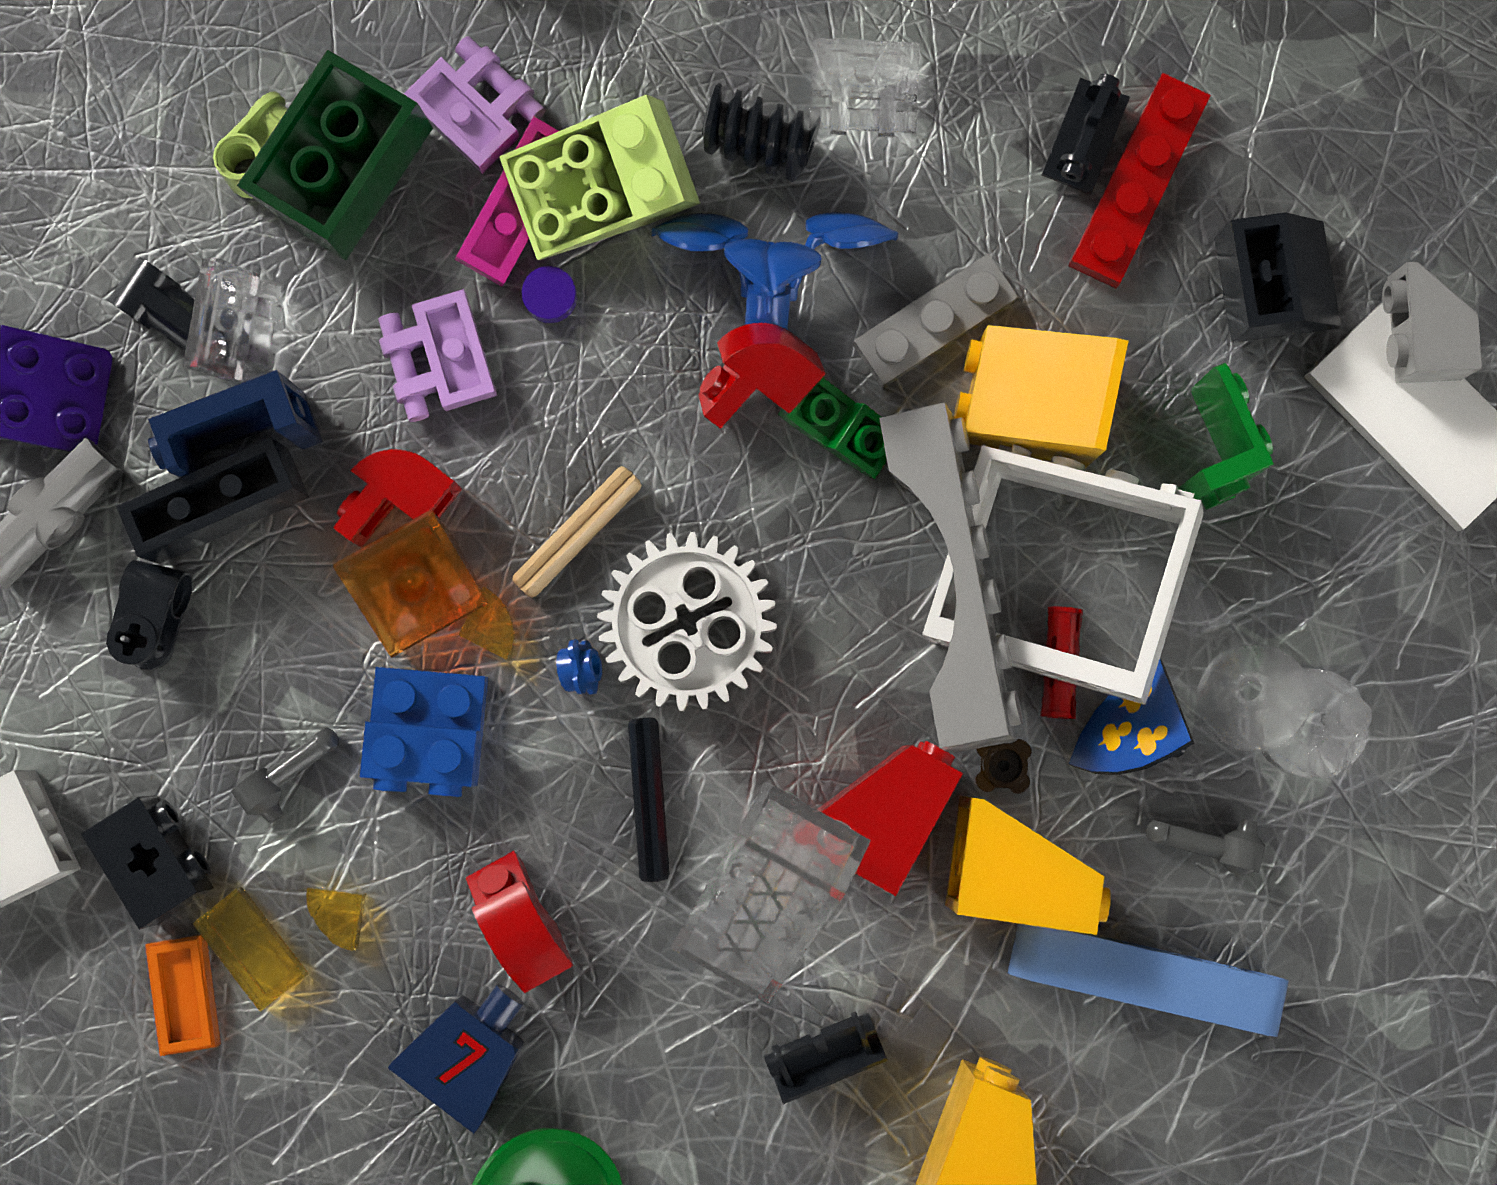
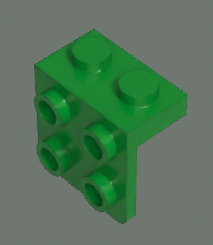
(1239, 441)

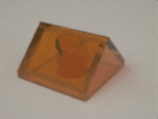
(411, 583)

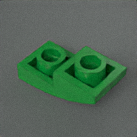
(841, 427)

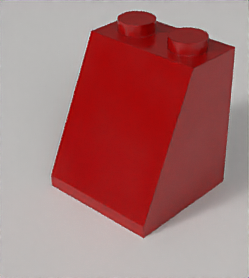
(896, 809)

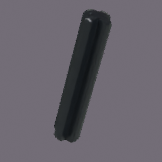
(648, 799)

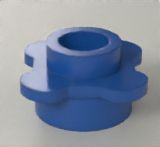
(579, 667)

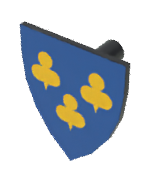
(1132, 735)

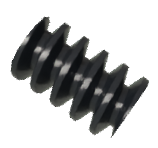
(758, 134)

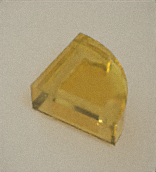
(491, 627)
(337, 914)

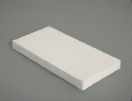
(1429, 432)

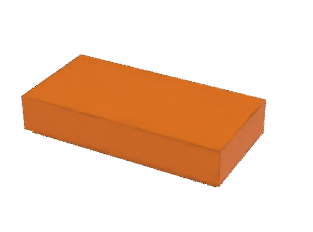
(183, 995)

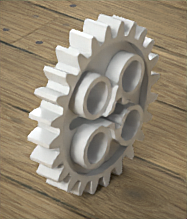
(665, 576)

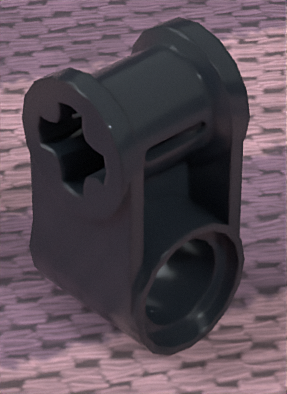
(148, 607)

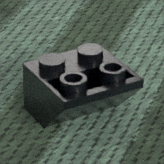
(1276, 277)

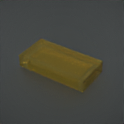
(250, 948)

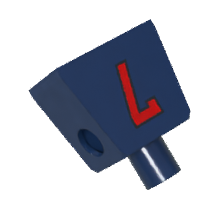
(464, 1056)

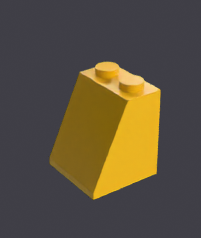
(1042, 391)
(1019, 876)
(982, 1131)

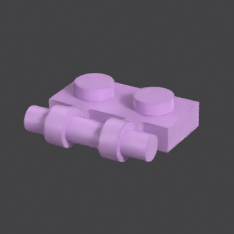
(464, 115)
(452, 349)

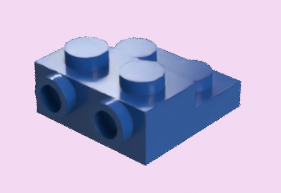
(424, 730)

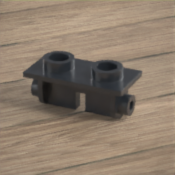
(1086, 133)
(826, 1058)

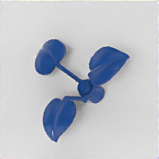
(770, 266)

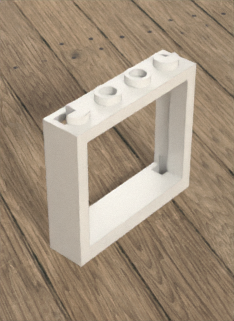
(1114, 490)

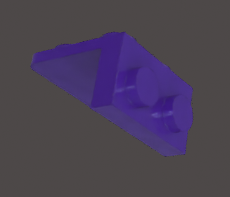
(51, 389)

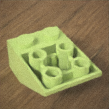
(600, 177)

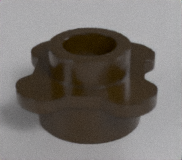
(1012, 778)

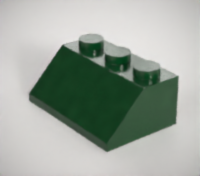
(336, 154)

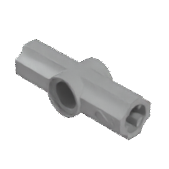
(52, 508)

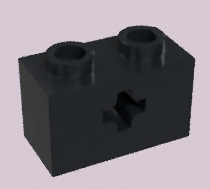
(125, 843)

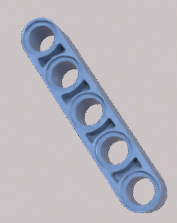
(1150, 978)

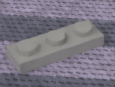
(935, 320)

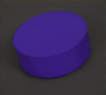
(549, 294)

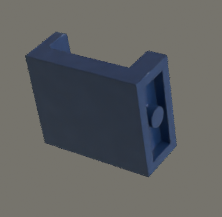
(230, 416)

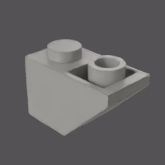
(1431, 328)

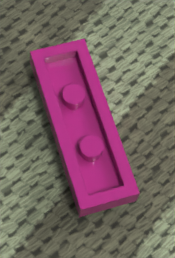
(499, 230)

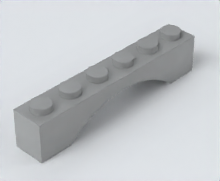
(971, 688)

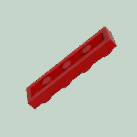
(1139, 180)

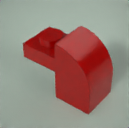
(760, 359)
(393, 480)
(516, 923)

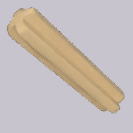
(577, 531)

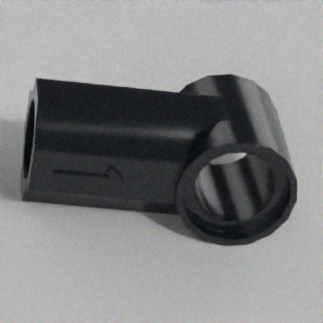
(155, 301)

